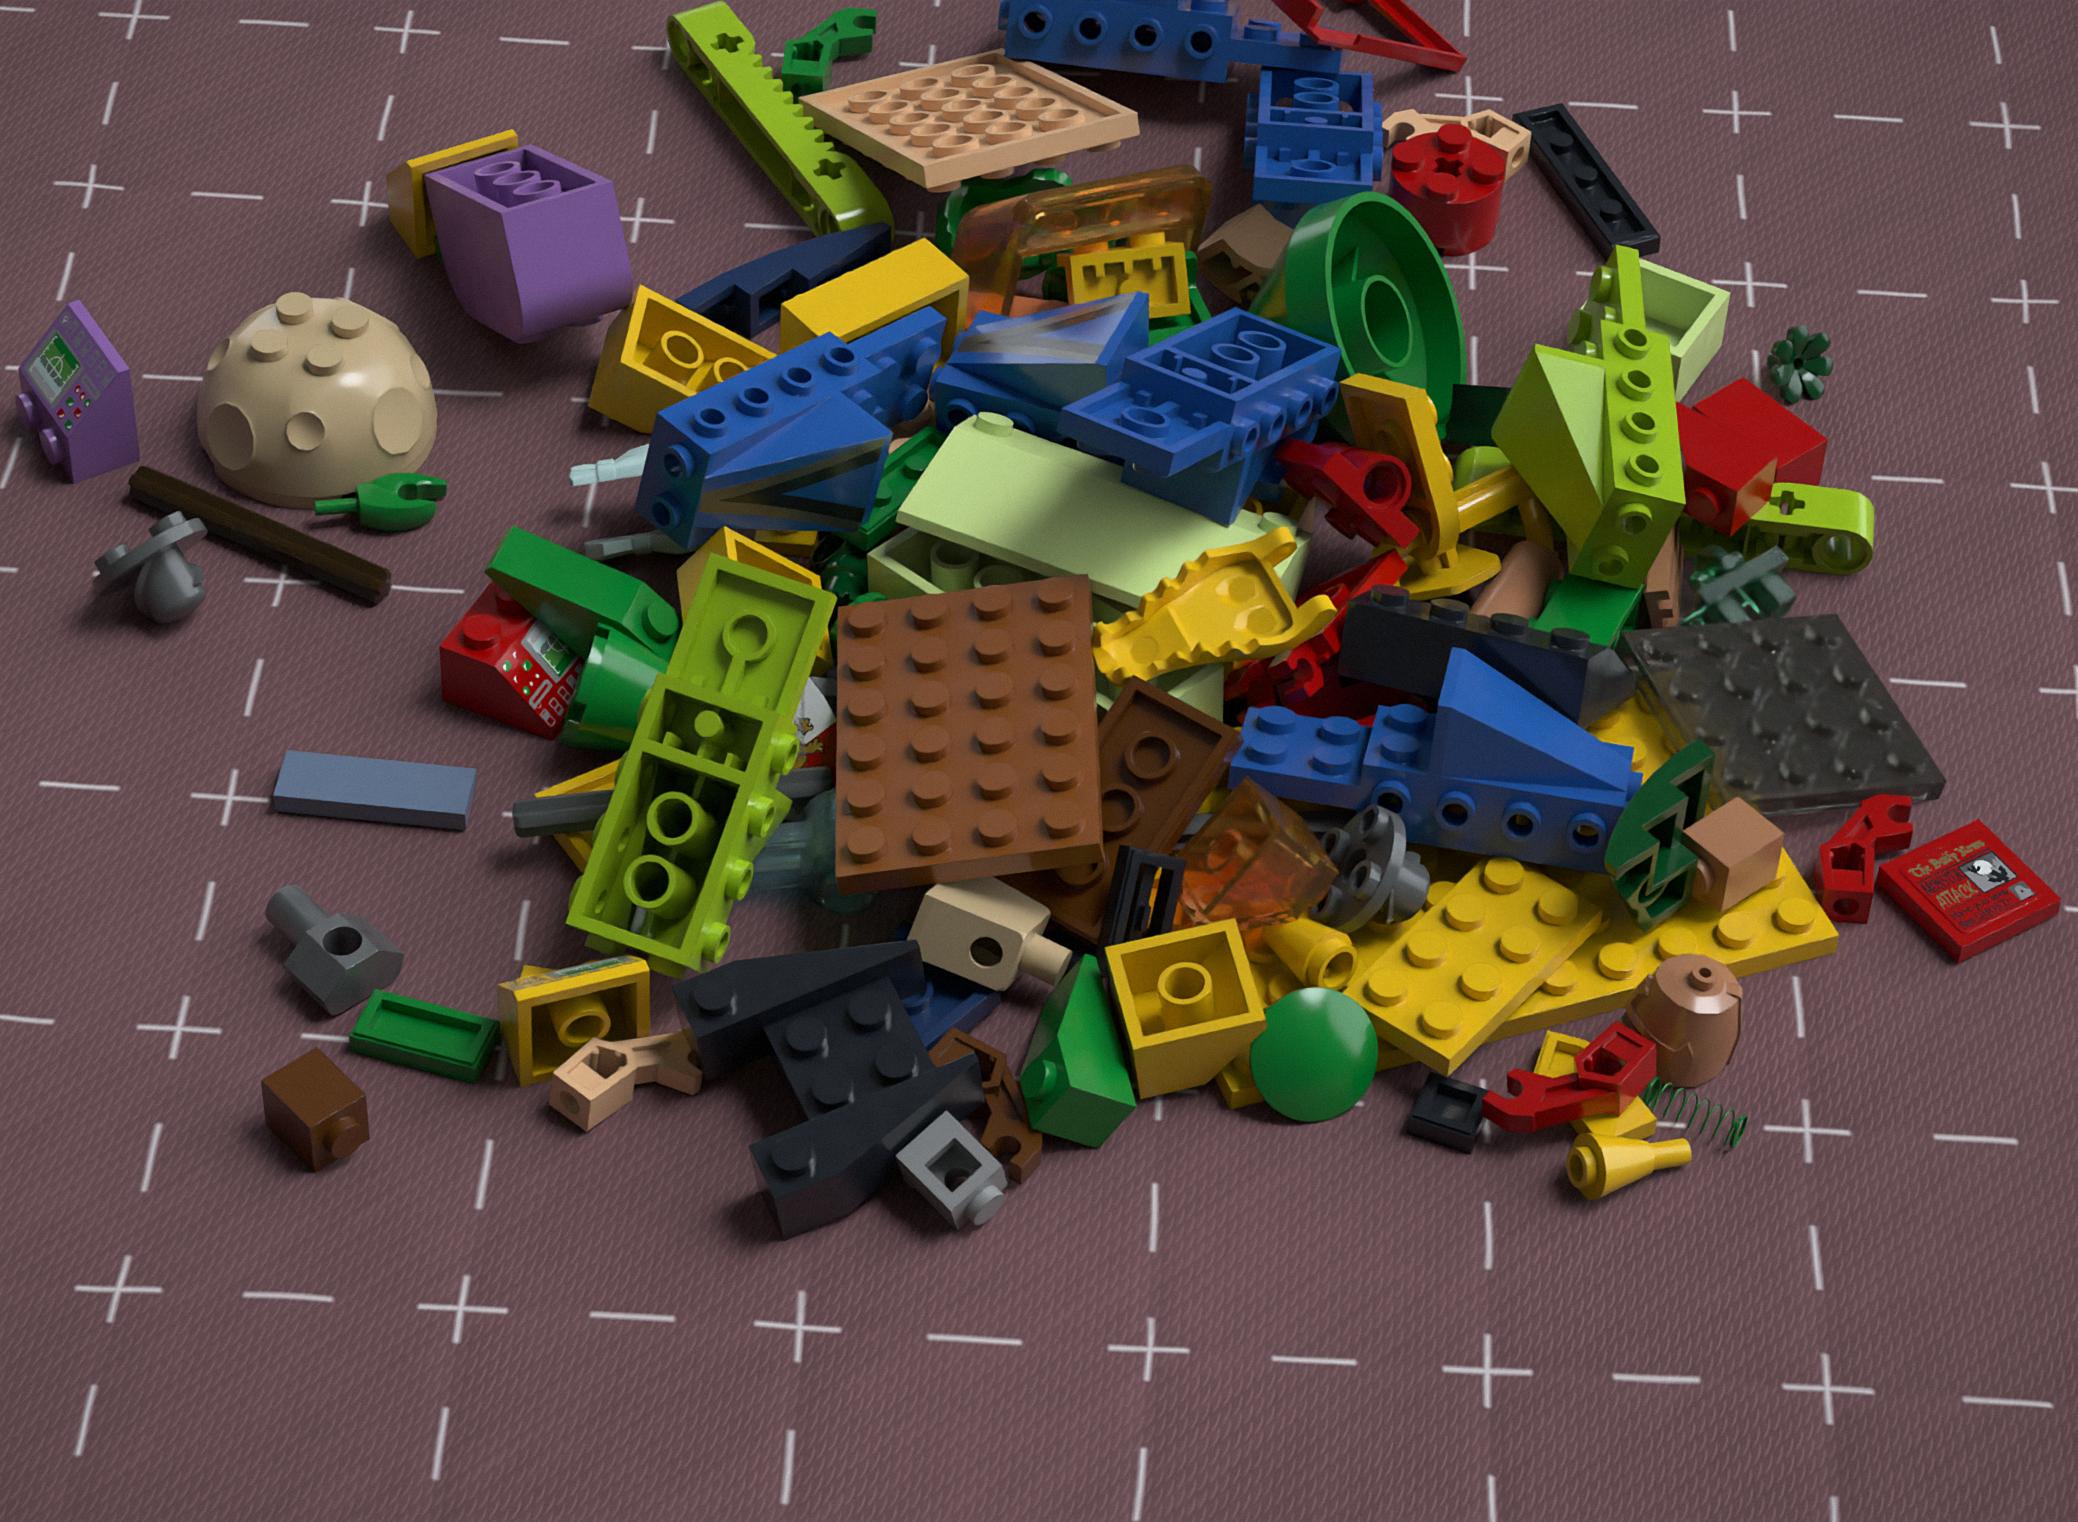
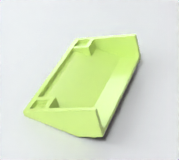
(1070, 513)

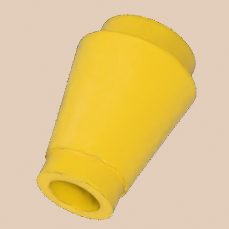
(1313, 952)

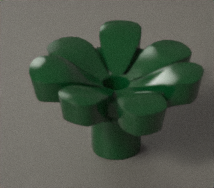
(1798, 362)

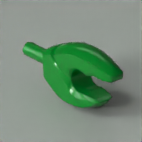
(390, 502)

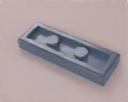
(375, 790)

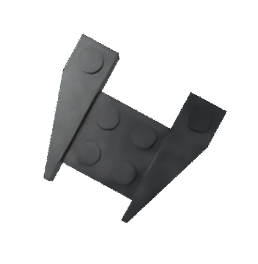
(844, 1059)

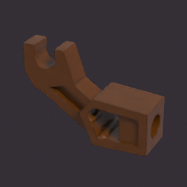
(1004, 1105)

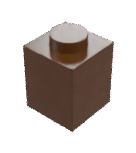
(315, 1109)

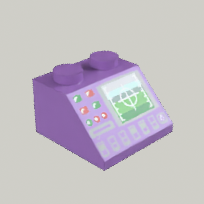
(79, 397)

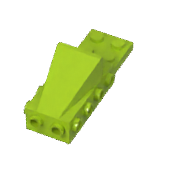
(1601, 430)
(703, 772)

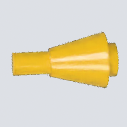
(1607, 1163)

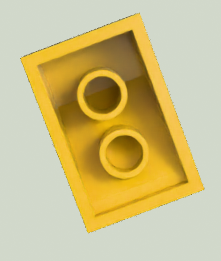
(662, 356)

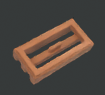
(1664, 583)

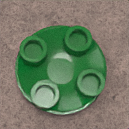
(1314, 1054)

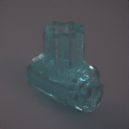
(806, 858)

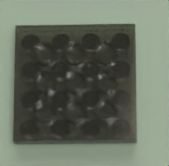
(1785, 711)

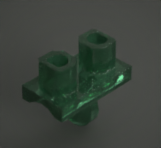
(1728, 584)

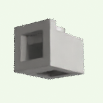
(949, 1152)

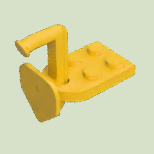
(1402, 424)

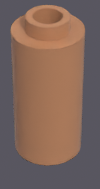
(1521, 582)

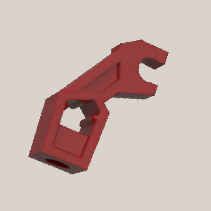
(1846, 861)
(1545, 1101)

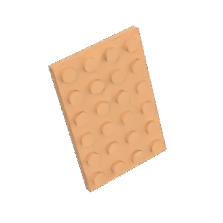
(970, 119)

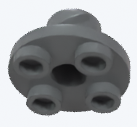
(161, 576)
(1373, 873)

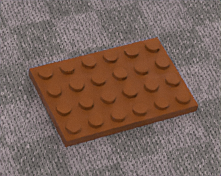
(967, 735)

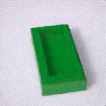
(425, 1036)

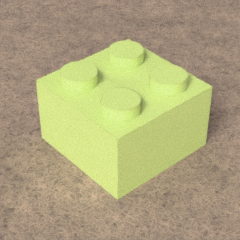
(1689, 314)

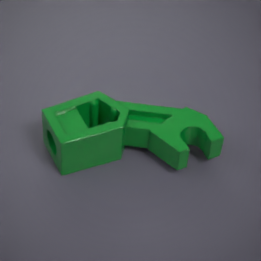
(810, 58)

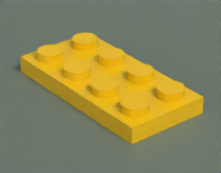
(1472, 960)

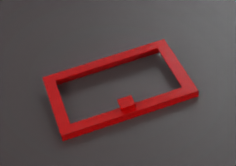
(1429, 47)

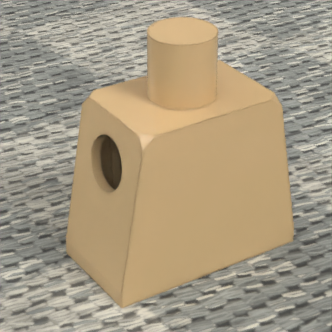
(987, 933)

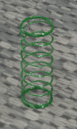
(1732, 1143)

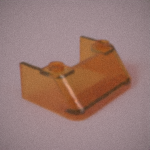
(1003, 232)

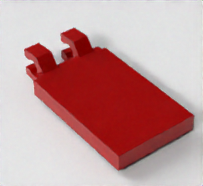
(1256, 677)

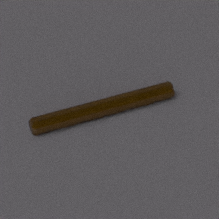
(262, 534)

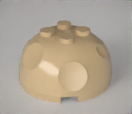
(314, 402)

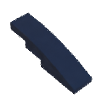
(753, 293)

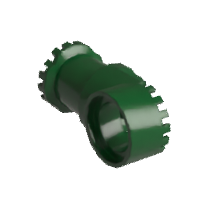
(841, 571)

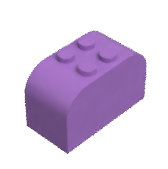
(530, 242)

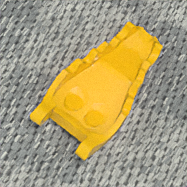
(1212, 612)

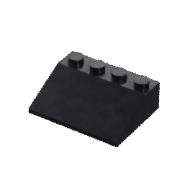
(1411, 641)

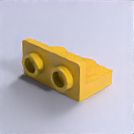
(1144, 266)

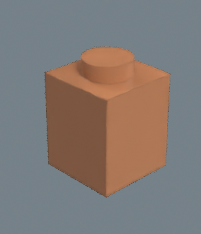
(1735, 853)

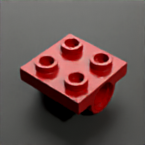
(1356, 486)

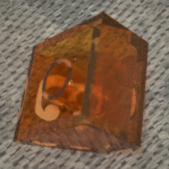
(1253, 863)

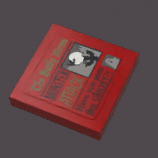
(1968, 890)

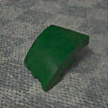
(1645, 849)

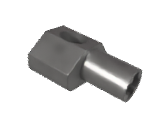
(334, 956)

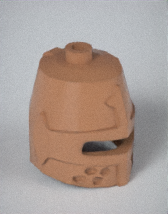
(1691, 1014)

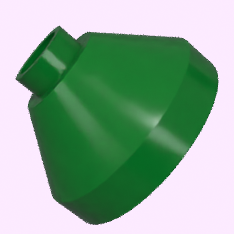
(1376, 289)

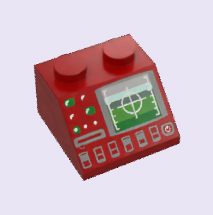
(508, 665)

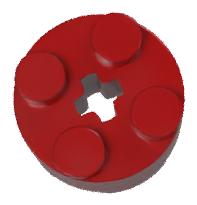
(1449, 187)

